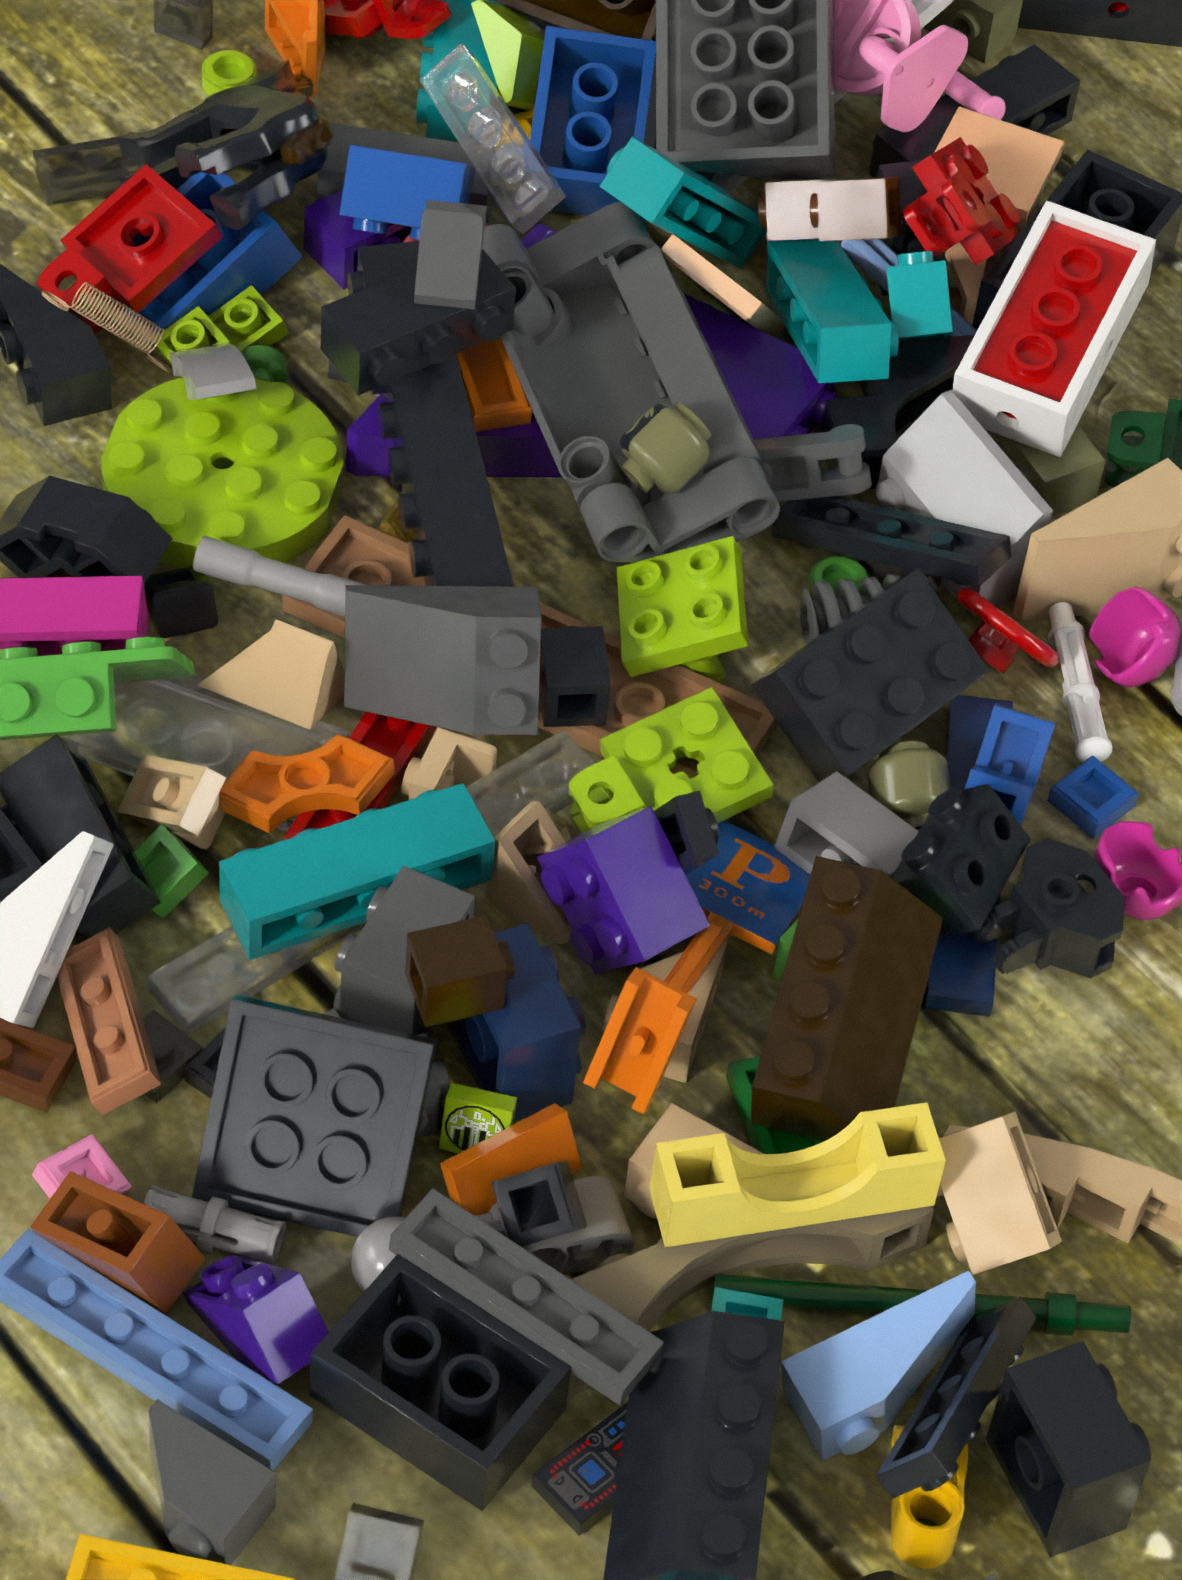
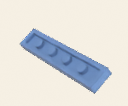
(150, 1350)

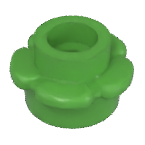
(267, 363)

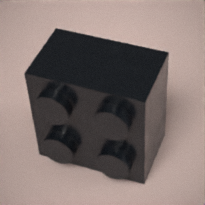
(1068, 1447)

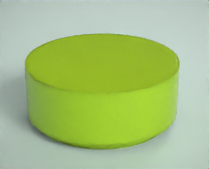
(226, 70)

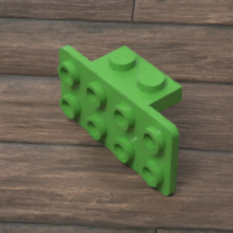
(76, 689)

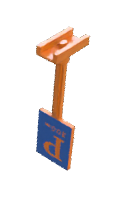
(744, 894)

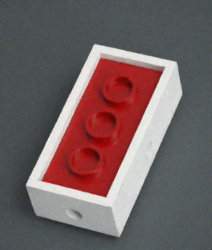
(1053, 327)

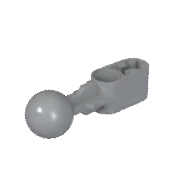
(569, 1253)

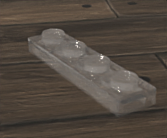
(492, 138)

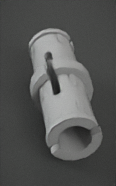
(220, 1227)

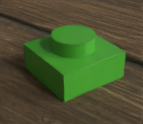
(169, 868)

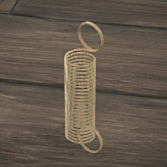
(152, 336)

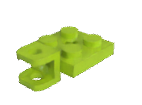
(643, 753)

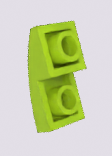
(241, 321)

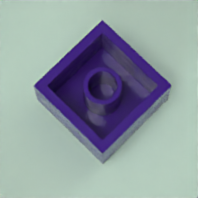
(622, 891)

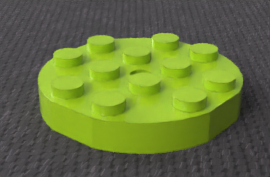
(228, 467)

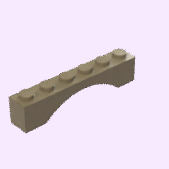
(660, 1277)

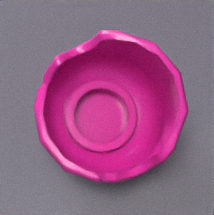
(1135, 637)
(1140, 869)

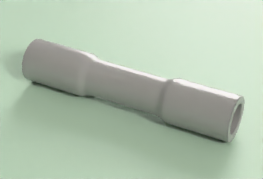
(249, 568)

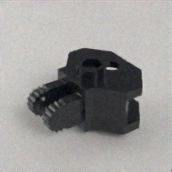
(1055, 916)

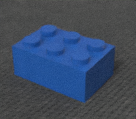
(588, 108)

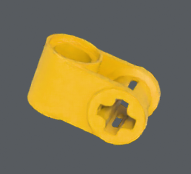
(923, 1544)

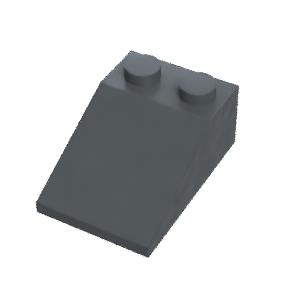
(445, 655)

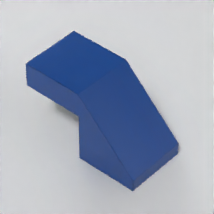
(1012, 757)

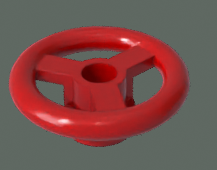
(1000, 636)

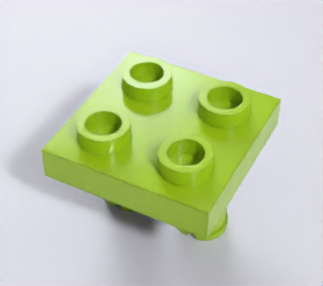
(683, 609)

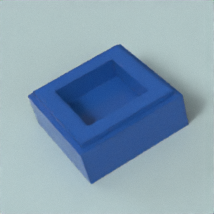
(1093, 796)

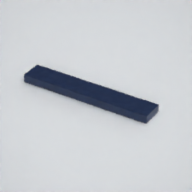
(961, 968)

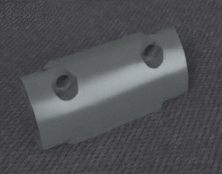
(598, 345)

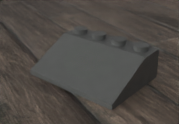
(746, 86)

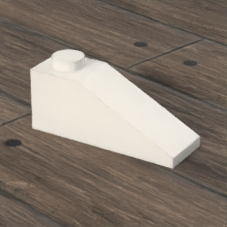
(41, 923)

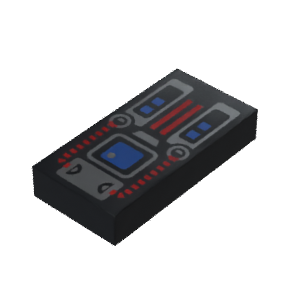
(584, 1475)

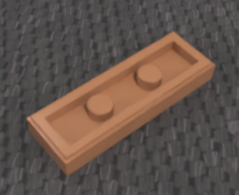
(107, 1022)

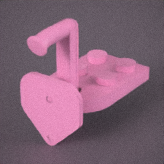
(907, 72)

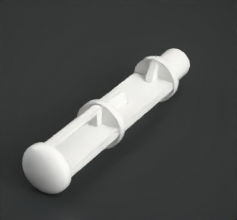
(1080, 693)

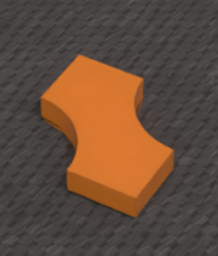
(334, 777)

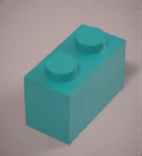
(919, 297)

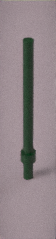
(1056, 1313)

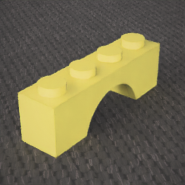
(872, 1167)

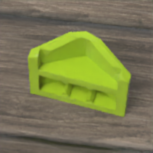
(513, 50)

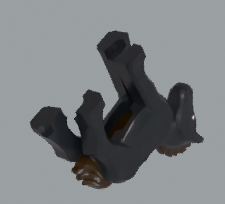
(252, 127)

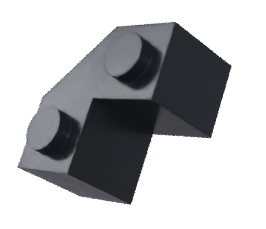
(80, 531)

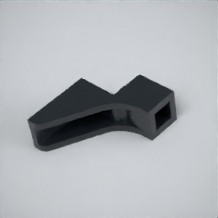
(893, 404)

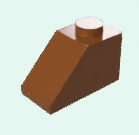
(120, 1240)

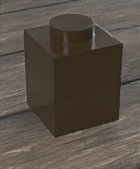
(457, 970)

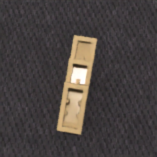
(1105, 1189)

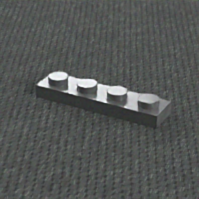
(527, 1295)

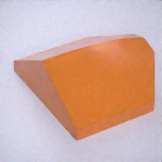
(298, 35)

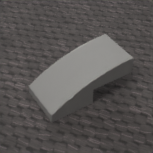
(213, 371)

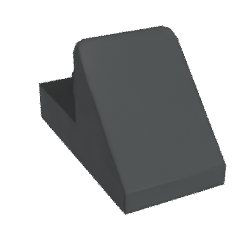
(450, 254)

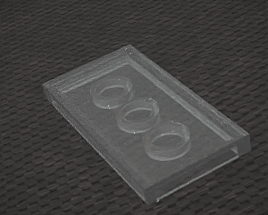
(194, 727)

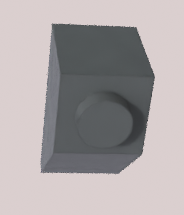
(206, 1488)

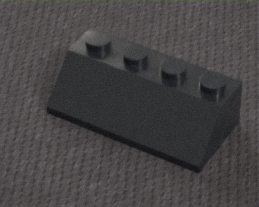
(697, 1453)

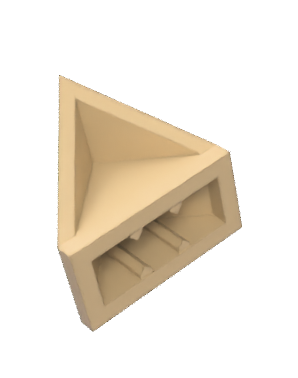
(284, 675)
(517, 872)

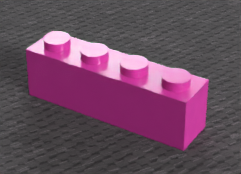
(72, 610)

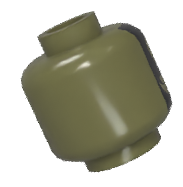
(665, 448)

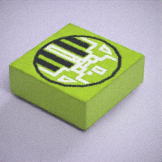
(473, 1116)

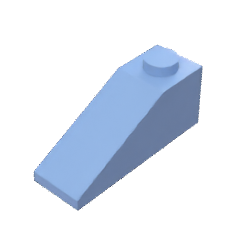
(865, 1375)

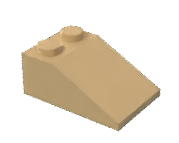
(1108, 546)

